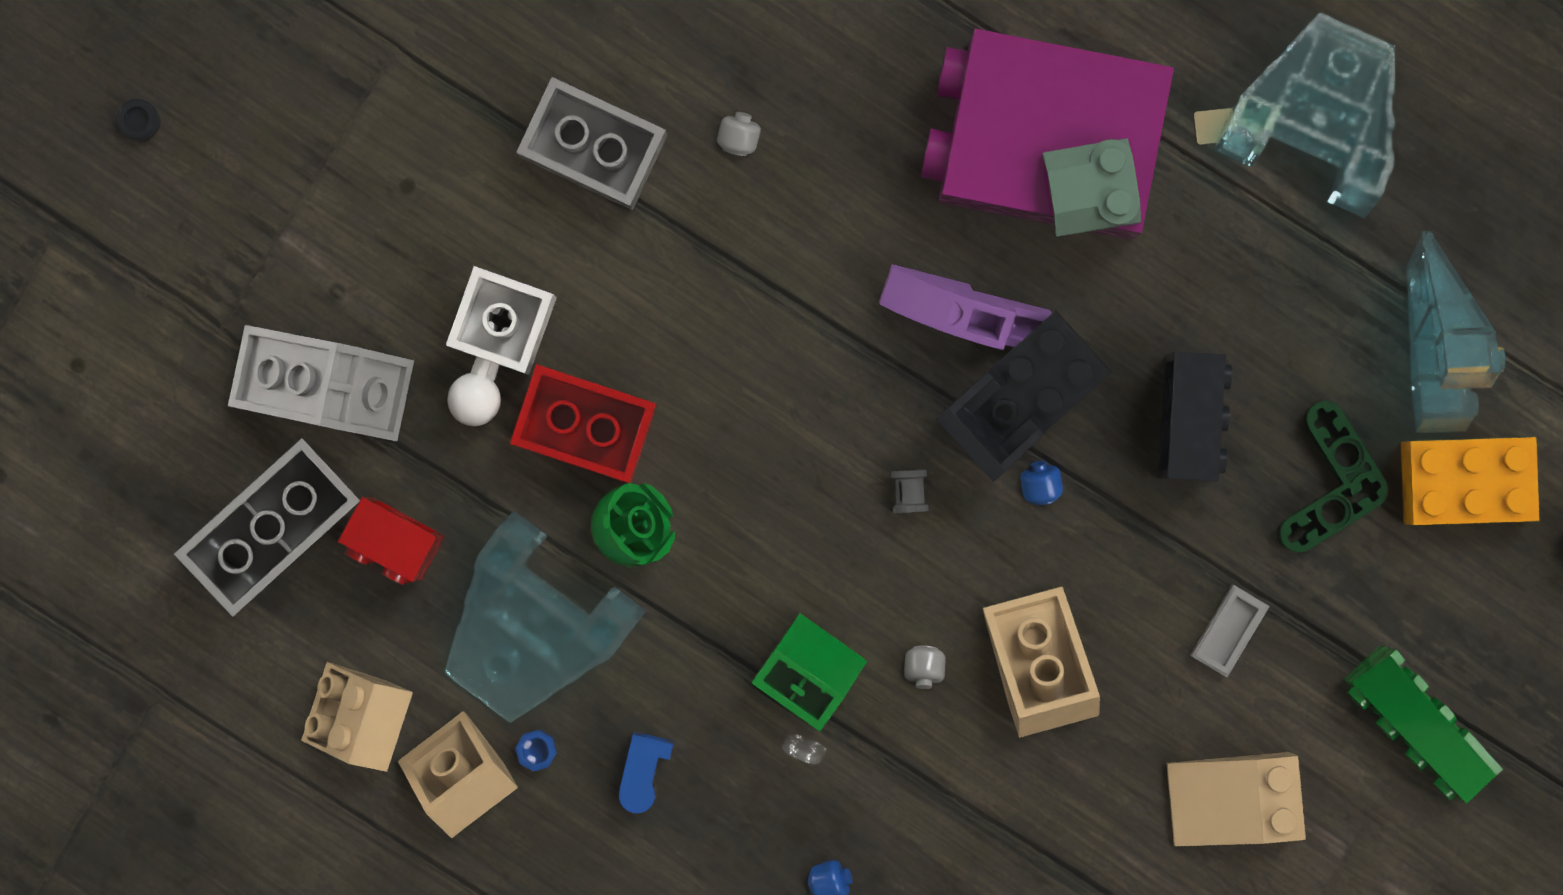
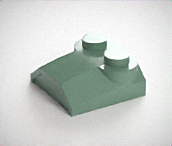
(1093, 187)

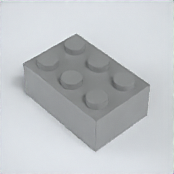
(592, 143)

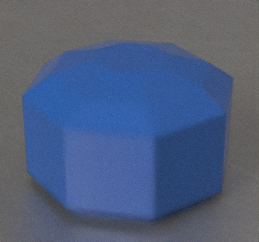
(536, 750)

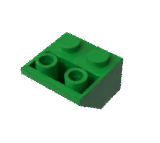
(809, 672)

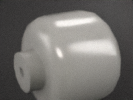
(738, 134)
(924, 666)

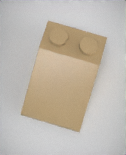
(1042, 662)
(1236, 800)

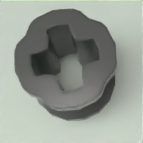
(909, 491)

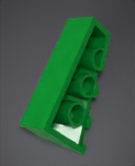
(1421, 724)

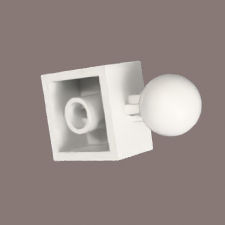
(475, 396)

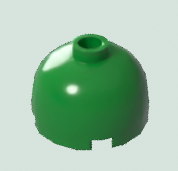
(632, 525)

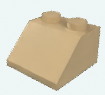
(457, 775)

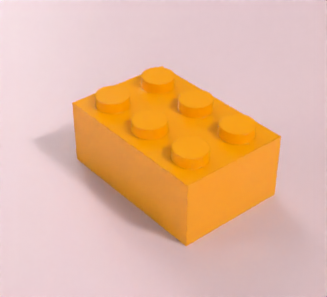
(1469, 481)

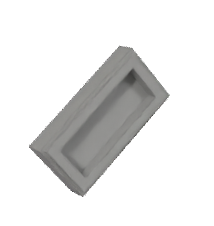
(1229, 630)

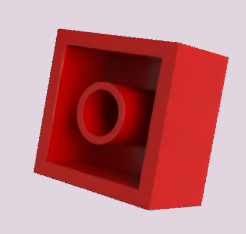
(390, 539)

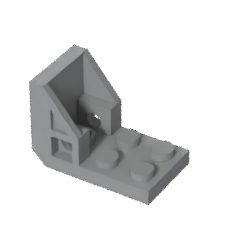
(321, 383)

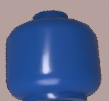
(1041, 483)
(829, 879)

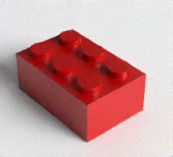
(583, 423)

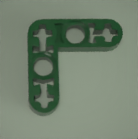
(1348, 477)

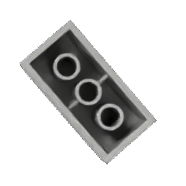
(267, 527)

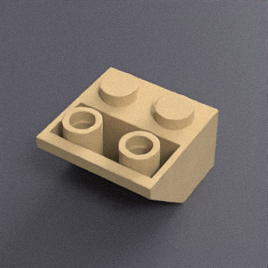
(356, 717)

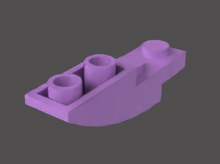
(958, 309)

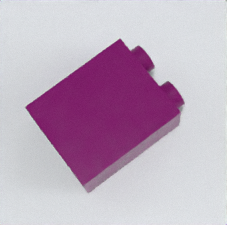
(1037, 99)

